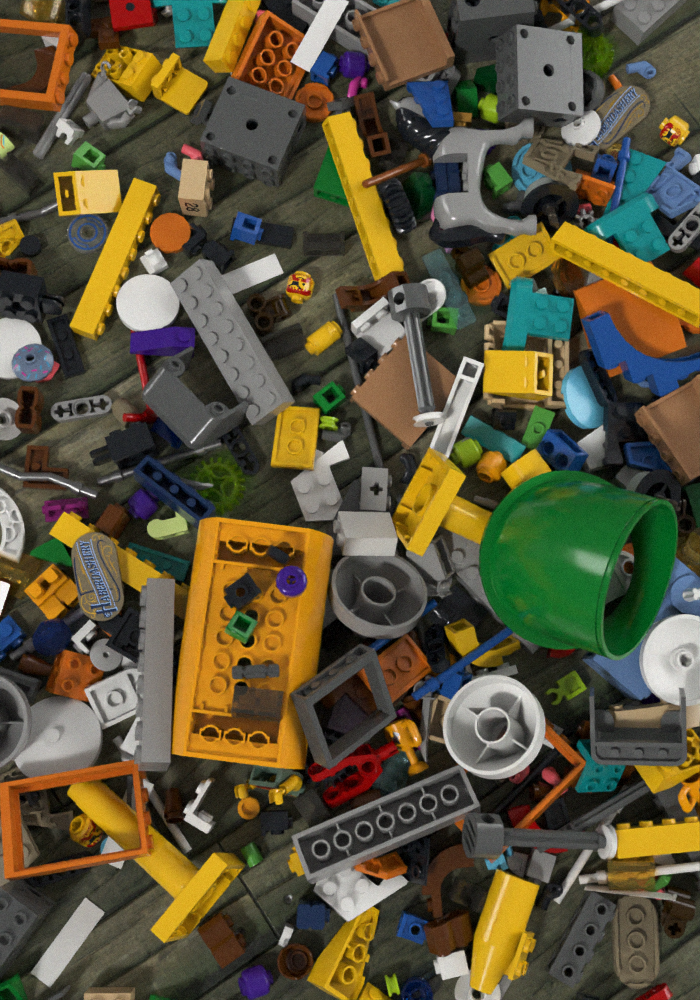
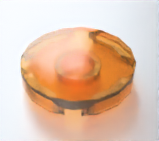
(566, 277)

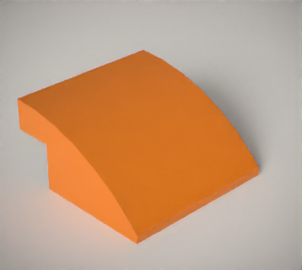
(638, 321)

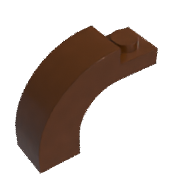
(40, 80)
(369, 125)
(363, 297)
(439, 866)

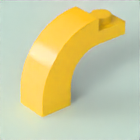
(464, 640)

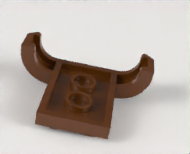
(355, 690)

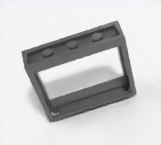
(324, 683)

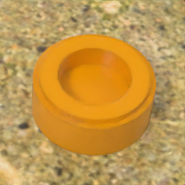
(248, 807)

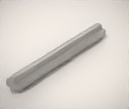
(67, 107)

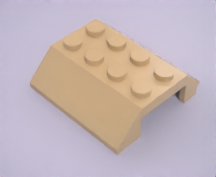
(494, 334)

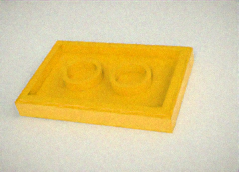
(523, 256)
(296, 438)

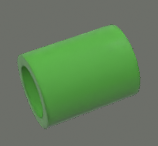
(251, 854)

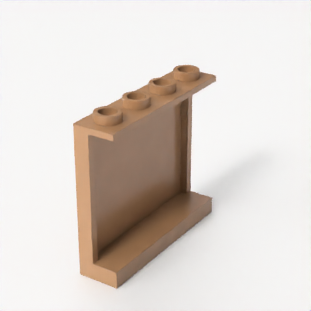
(403, 42)
(391, 392)
(675, 429)

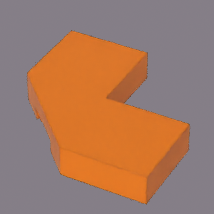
(384, 866)

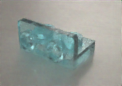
(394, 774)

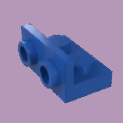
(10, 636)

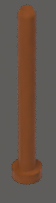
(422, 161)

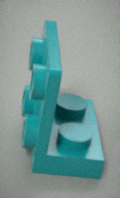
(594, 775)

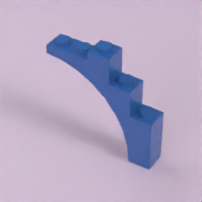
(612, 349)

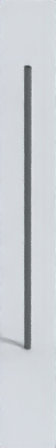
(372, 439)

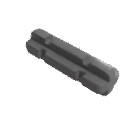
(255, 671)

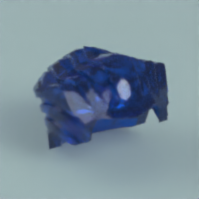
(164, 431)
(51, 637)

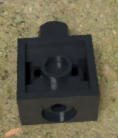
(27, 298)
(127, 446)
(124, 634)

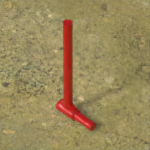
(148, 415)

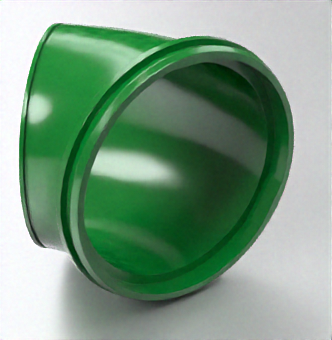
(554, 554)

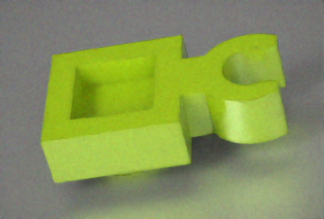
(568, 686)

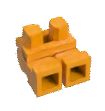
(53, 591)

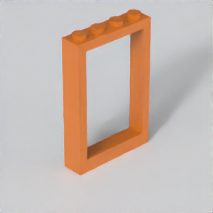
(60, 70)
(562, 744)
(12, 827)

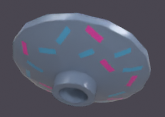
(37, 368)

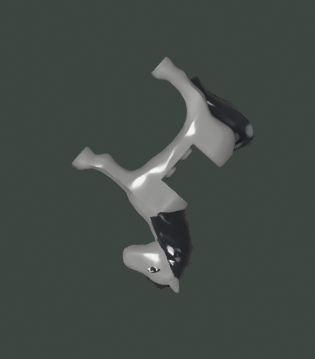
(463, 214)

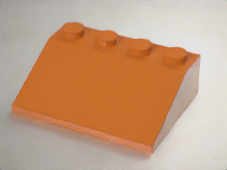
(268, 57)

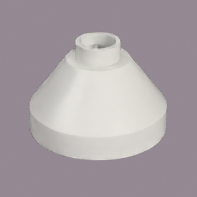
(481, 716)

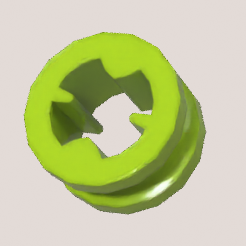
(328, 423)
(392, 984)

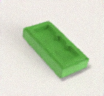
(537, 427)

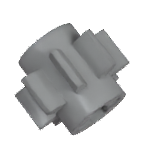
(589, 218)

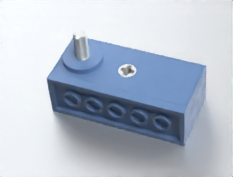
(625, 674)

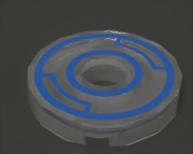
(79, 226)

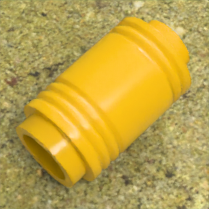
(323, 338)

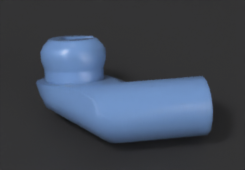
(643, 68)
(170, 165)

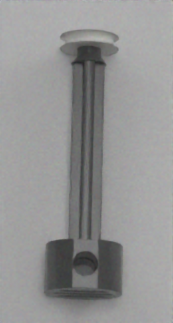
(408, 305)
(485, 837)

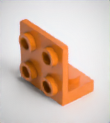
(594, 189)
(72, 674)

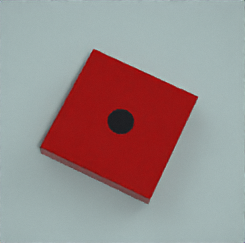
(130, 14)

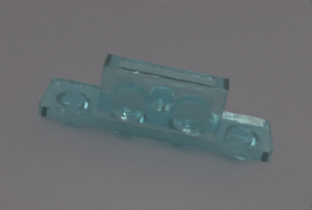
(456, 299)

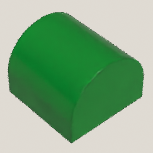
(241, 627)

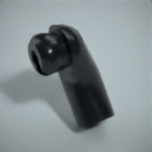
(303, 379)
(410, 466)
(549, 893)

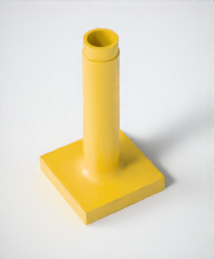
(433, 503)
(191, 887)

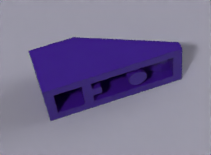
(162, 341)

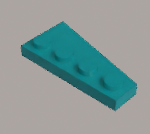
(639, 175)

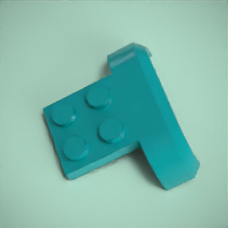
(191, 21)
(633, 228)
(535, 315)

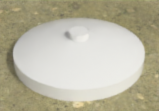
(672, 658)
(61, 738)

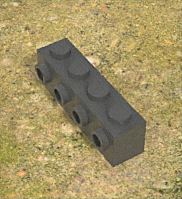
(580, 937)

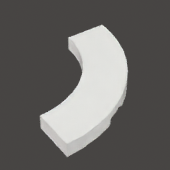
(12, 529)

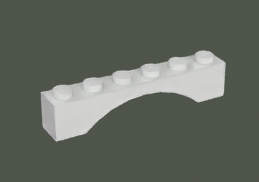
(457, 405)

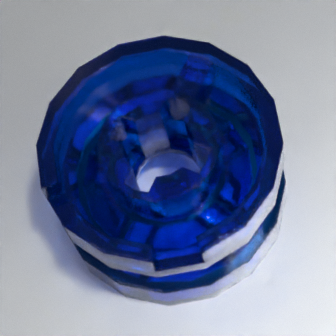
(411, 985)

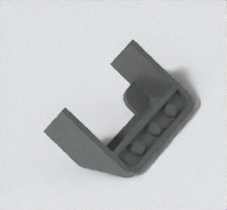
(183, 411)
(639, 745)

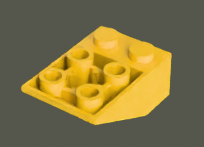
(130, 71)
(87, 192)
(518, 374)
(664, 777)

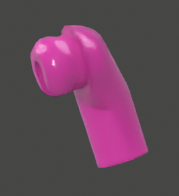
(355, 85)

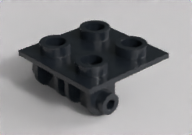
(456, 607)
(416, 858)

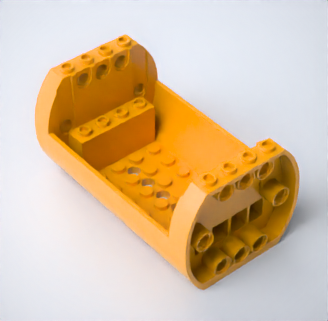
(285, 635)

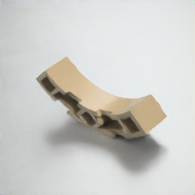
(650, 715)

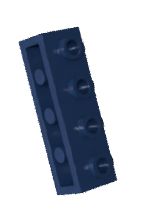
(173, 491)

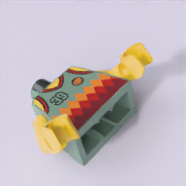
(275, 780)

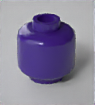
(353, 64)
(143, 504)
(291, 590)
(255, 982)

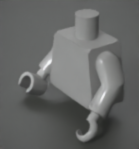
(108, 104)
(435, 564)

